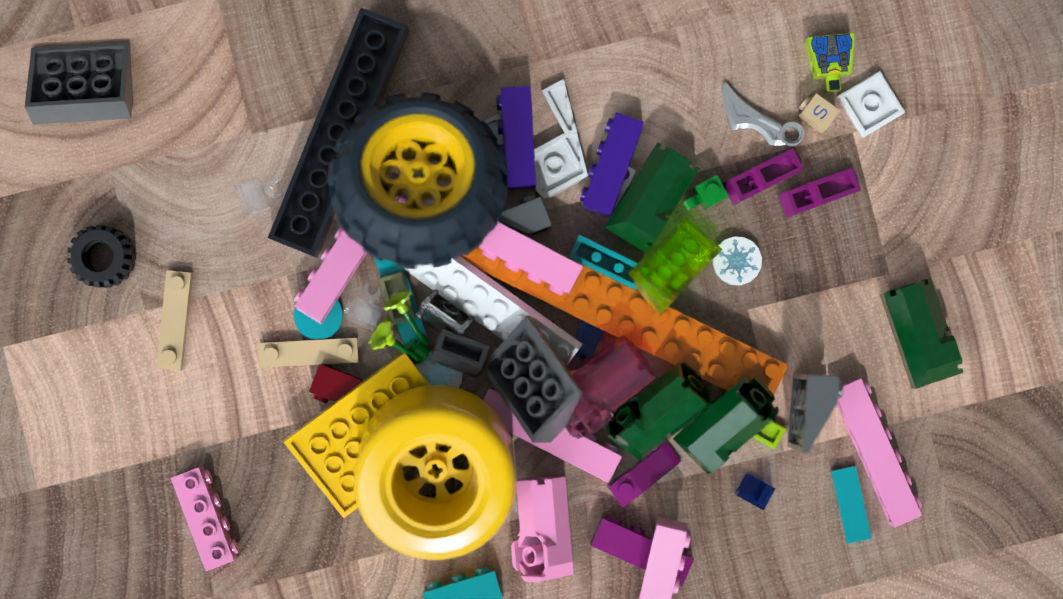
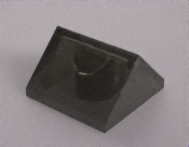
(443, 315)

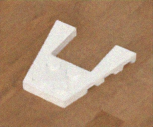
(561, 160)

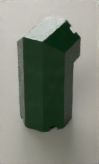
(651, 197)
(921, 333)
(659, 411)
(727, 423)

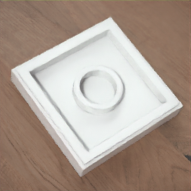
(870, 104)

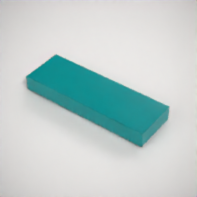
(851, 504)

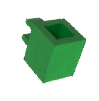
(707, 194)

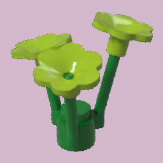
(415, 349)

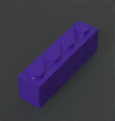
(517, 136)
(612, 165)

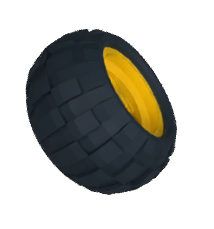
(410, 230)

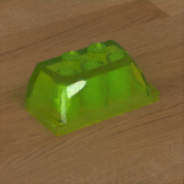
(673, 265)

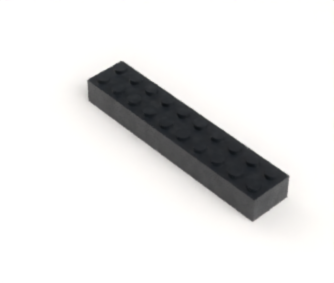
(356, 85)

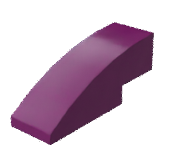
(763, 176)
(819, 192)

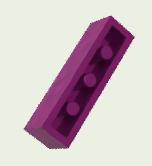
(630, 544)

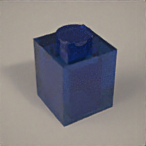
(589, 337)

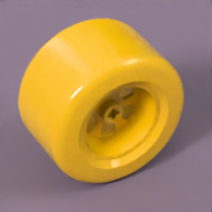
(448, 522)

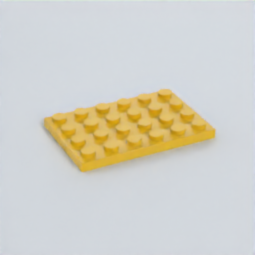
(331, 440)

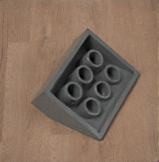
(79, 83)
(533, 382)
(811, 406)

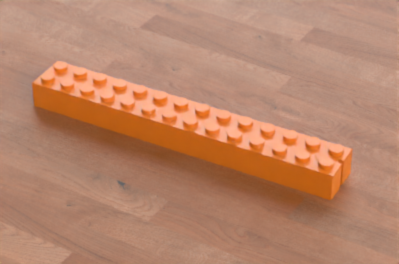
(625, 312)

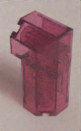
(607, 384)

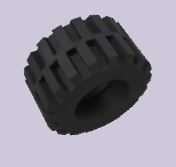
(81, 253)

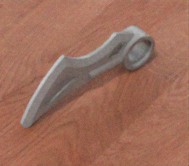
(744, 116)

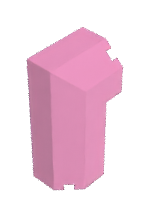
(545, 537)

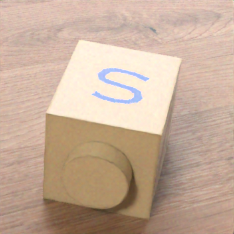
(818, 112)

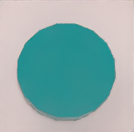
(315, 330)

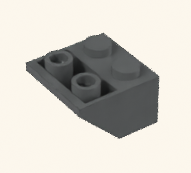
(526, 218)

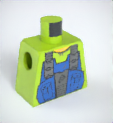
(830, 58)

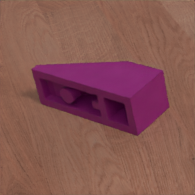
(643, 474)

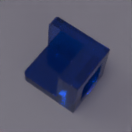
(754, 491)

